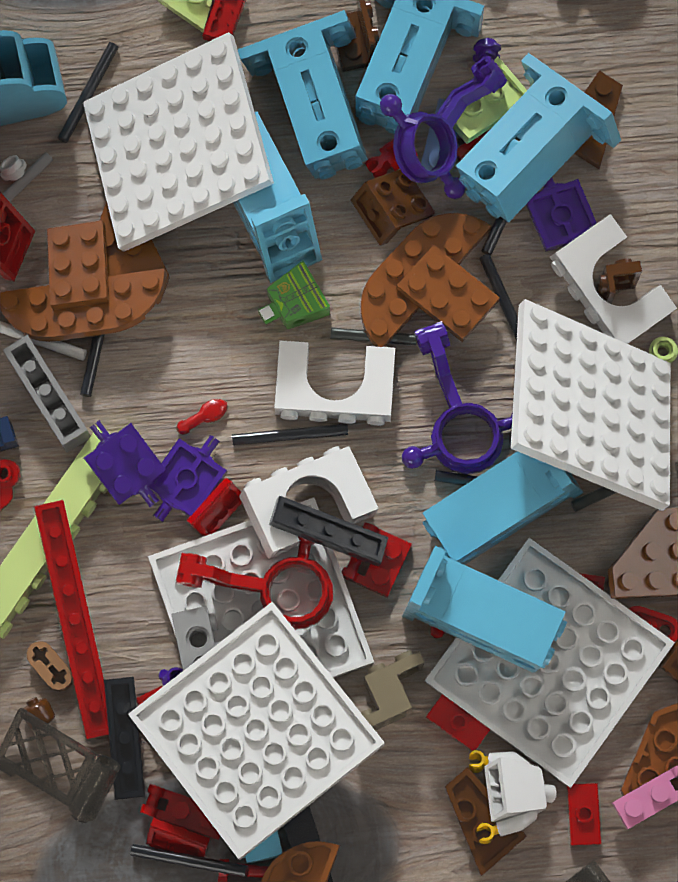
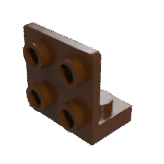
(360, 49)
(390, 204)

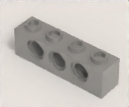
(47, 393)
(189, 623)

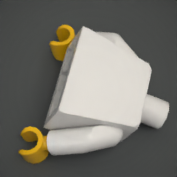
(513, 790)

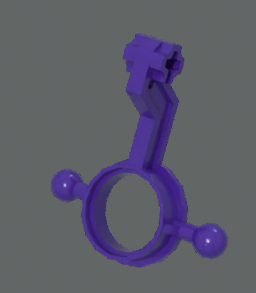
(487, 79)
(433, 341)

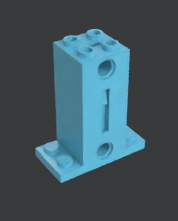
(410, 53)
(313, 91)
(533, 141)
(279, 218)
(497, 505)
(485, 612)

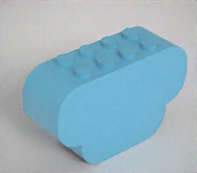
(28, 78)

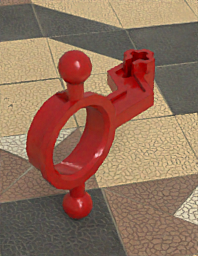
(194, 571)

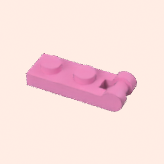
(647, 799)

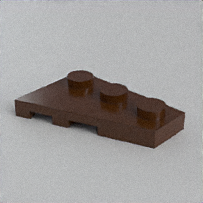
(607, 93)
(472, 808)

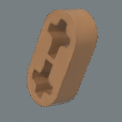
(55, 661)

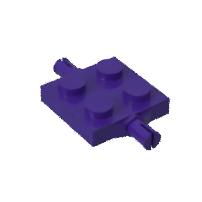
(560, 213)
(124, 463)
(188, 478)

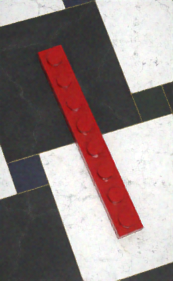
(73, 616)

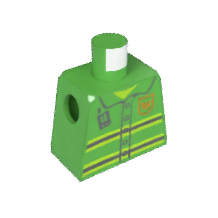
(295, 299)

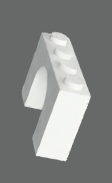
(576, 265)
(297, 398)
(334, 472)

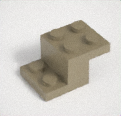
(386, 689)

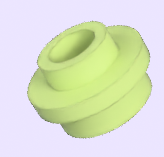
(667, 343)

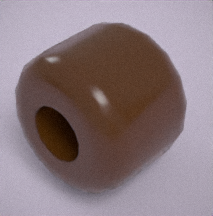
(41, 709)

